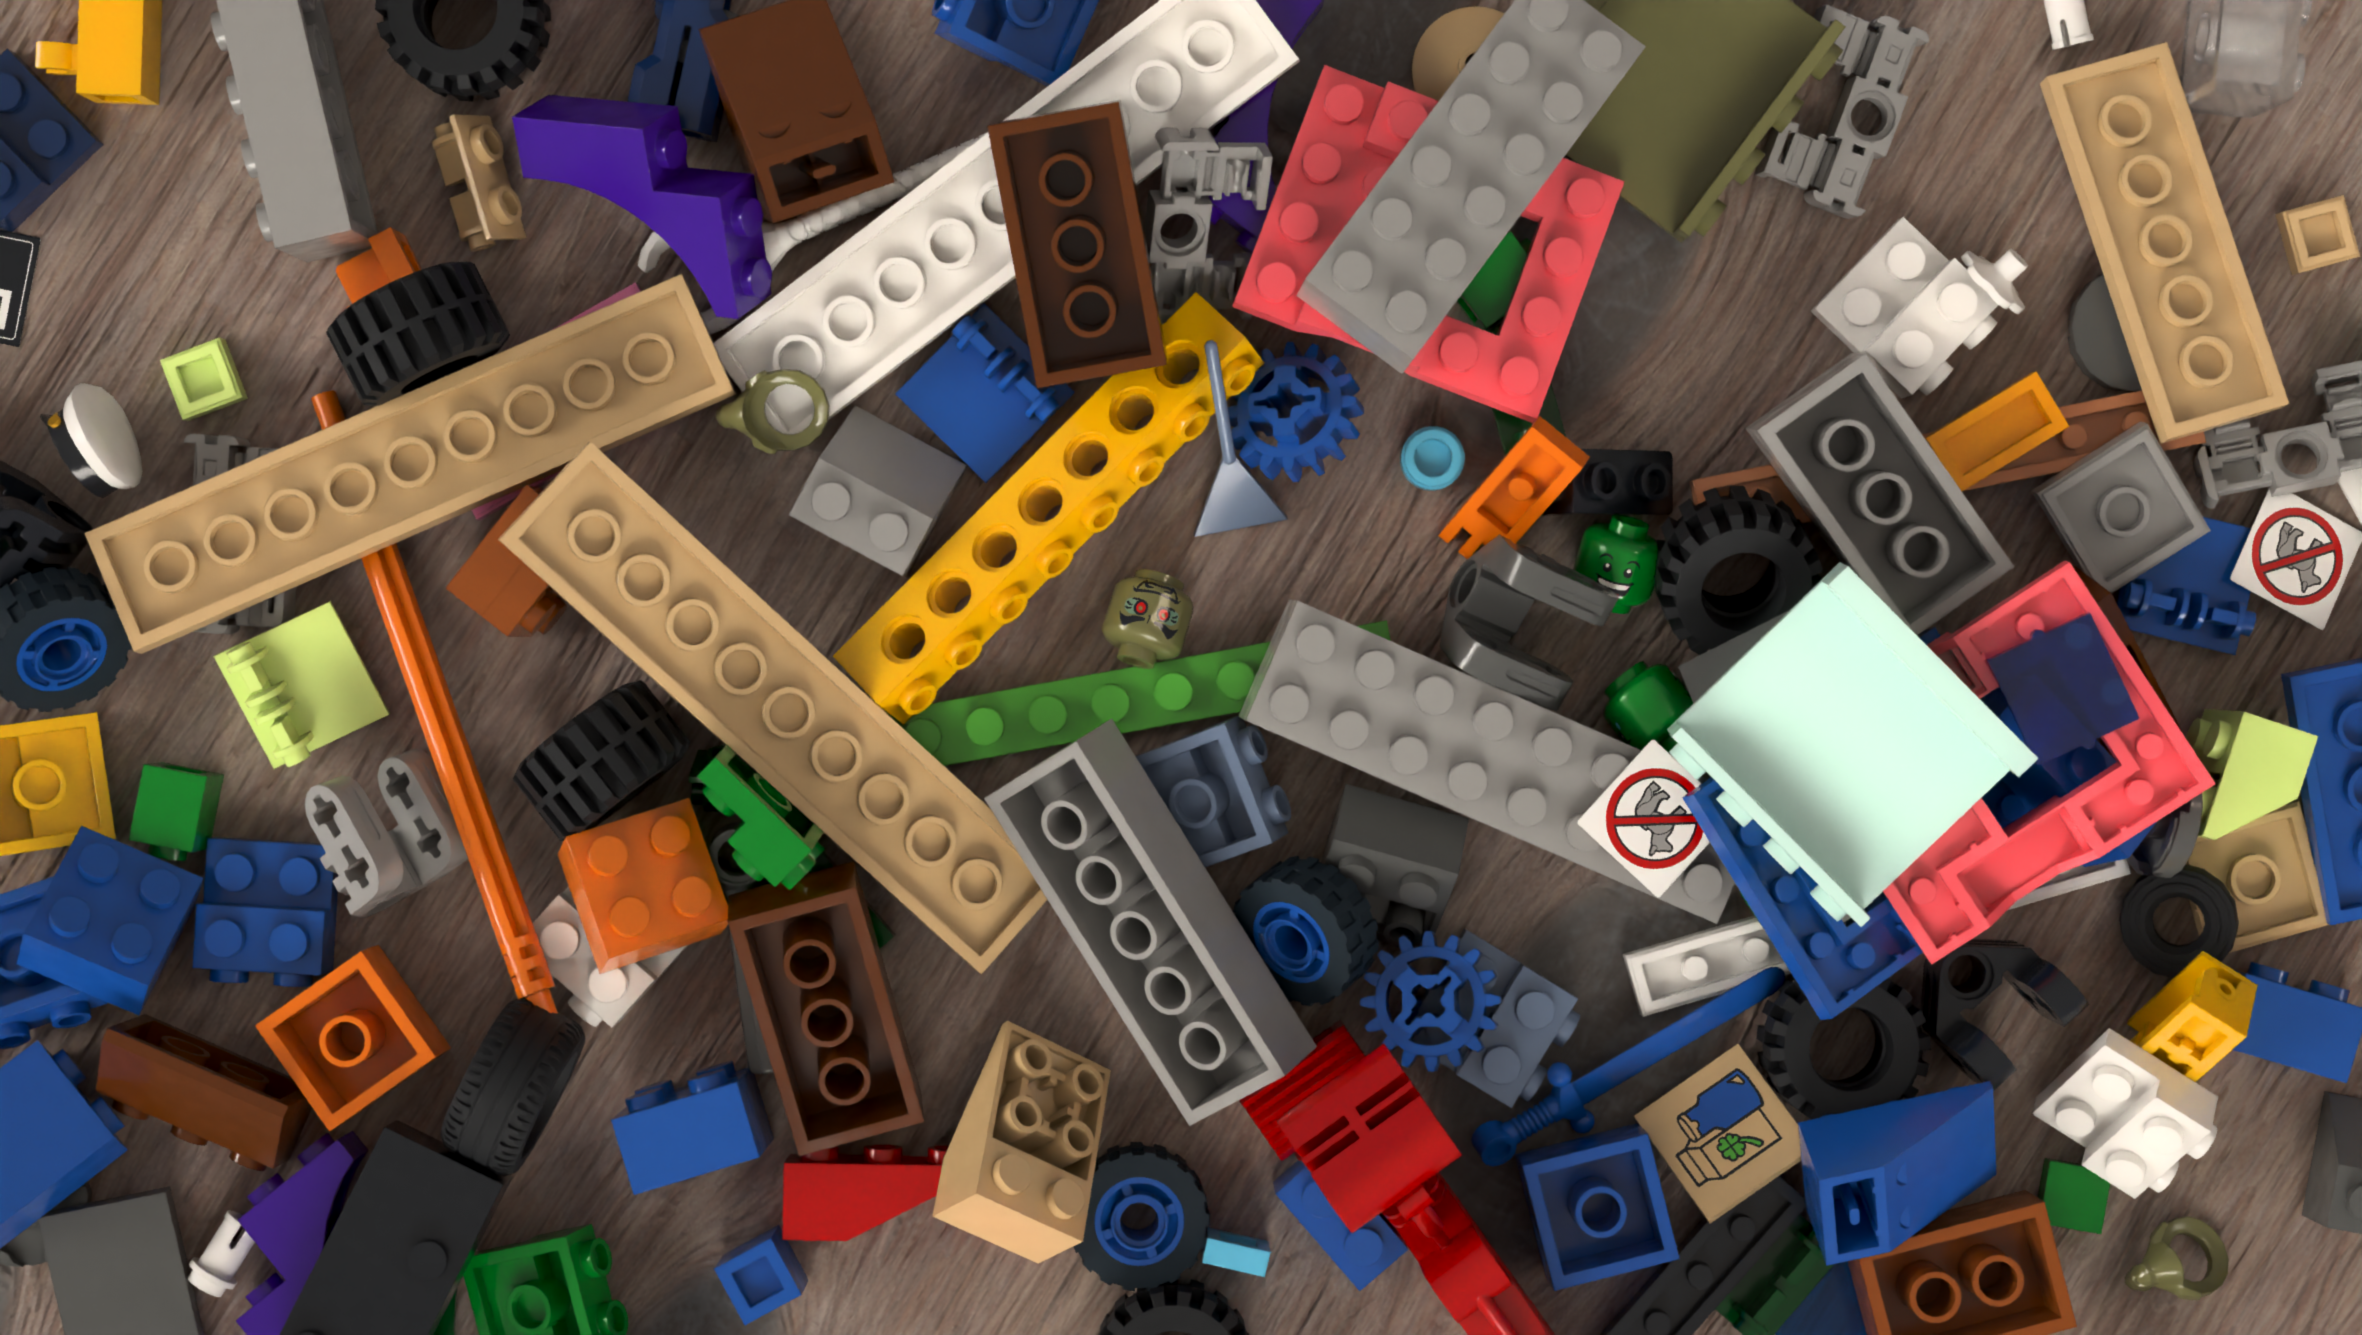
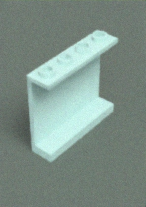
(1846, 743)

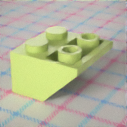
(2252, 762)

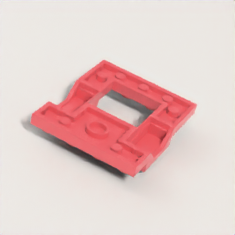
(1336, 161)
(1982, 869)

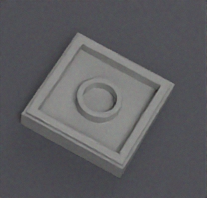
(2121, 509)

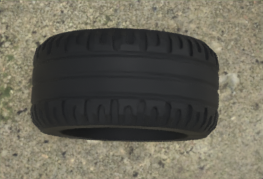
(512, 1087)

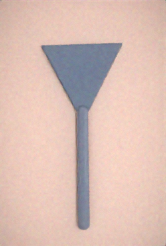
(1235, 495)

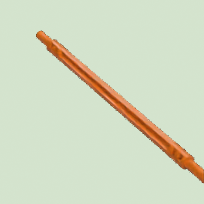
(454, 761)

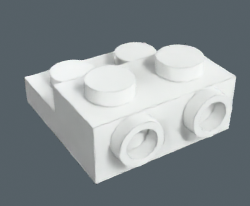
(1907, 310)
(571, 962)
(2129, 1114)

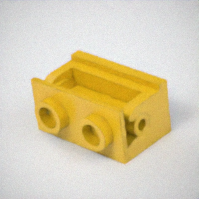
(2196, 1017)

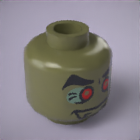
(1148, 618)

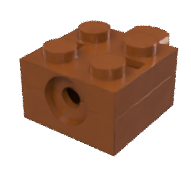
(503, 586)

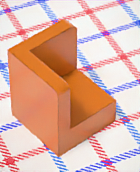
(382, 264)

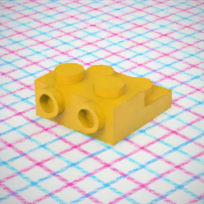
(52, 783)

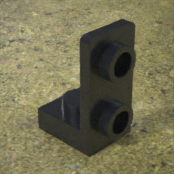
(1619, 484)

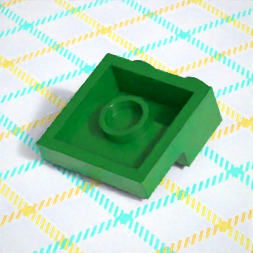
(774, 835)
(546, 1287)

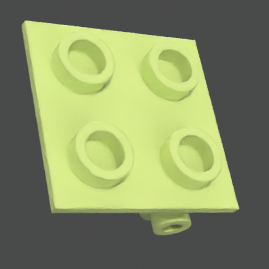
(301, 685)

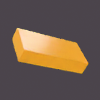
(1997, 431)

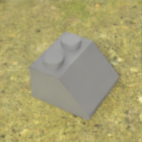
(878, 491)

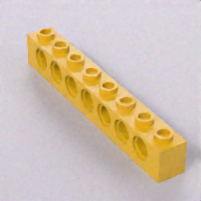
(1016, 515)

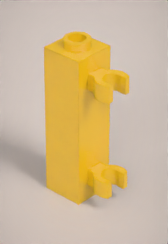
(114, 53)

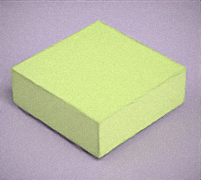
(203, 379)

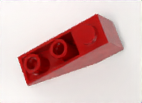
(846, 1195)

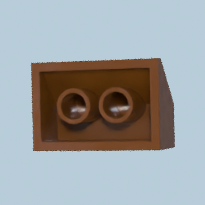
(201, 1091)

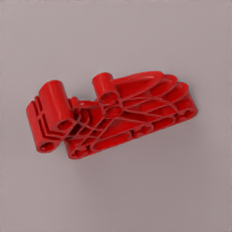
(1381, 1152)

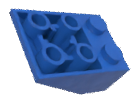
(1894, 1168)

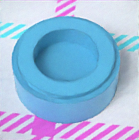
(1432, 458)

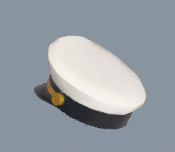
(96, 440)

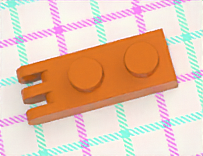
(1517, 488)

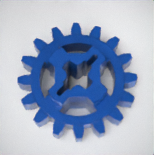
(1297, 415)
(1410, 980)

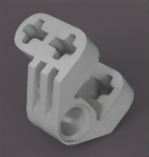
(381, 865)

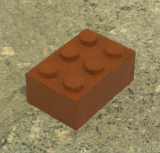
(1969, 1274)

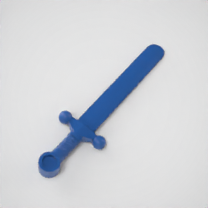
(1498, 1140)

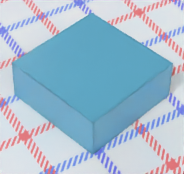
(1236, 1252)

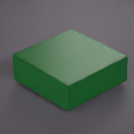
(2073, 1196)

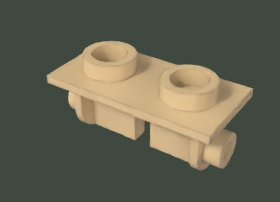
(473, 152)

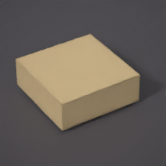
(2317, 235)

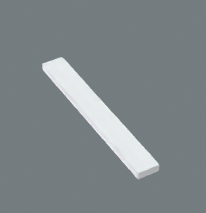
(1731, 953)

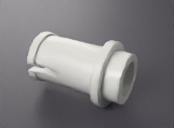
(2067, 23)
(221, 1258)

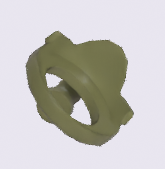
(749, 415)
(2164, 1268)

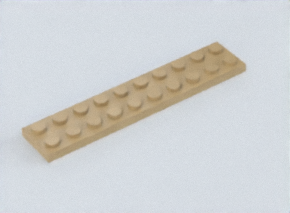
(408, 464)
(777, 704)

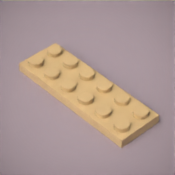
(2163, 243)

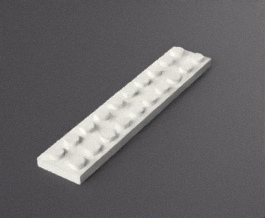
(948, 237)

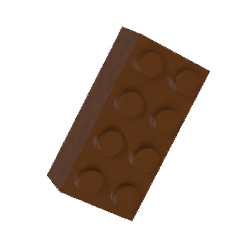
(1078, 243)
(825, 1008)

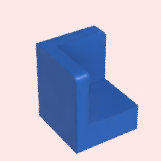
(761, 1275)

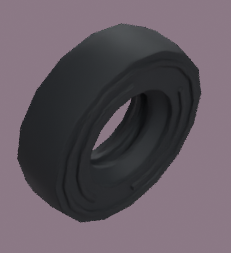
(2189, 883)

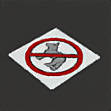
(2297, 557)
(1647, 820)

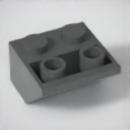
(1398, 858)

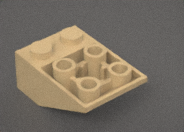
(1026, 1147)

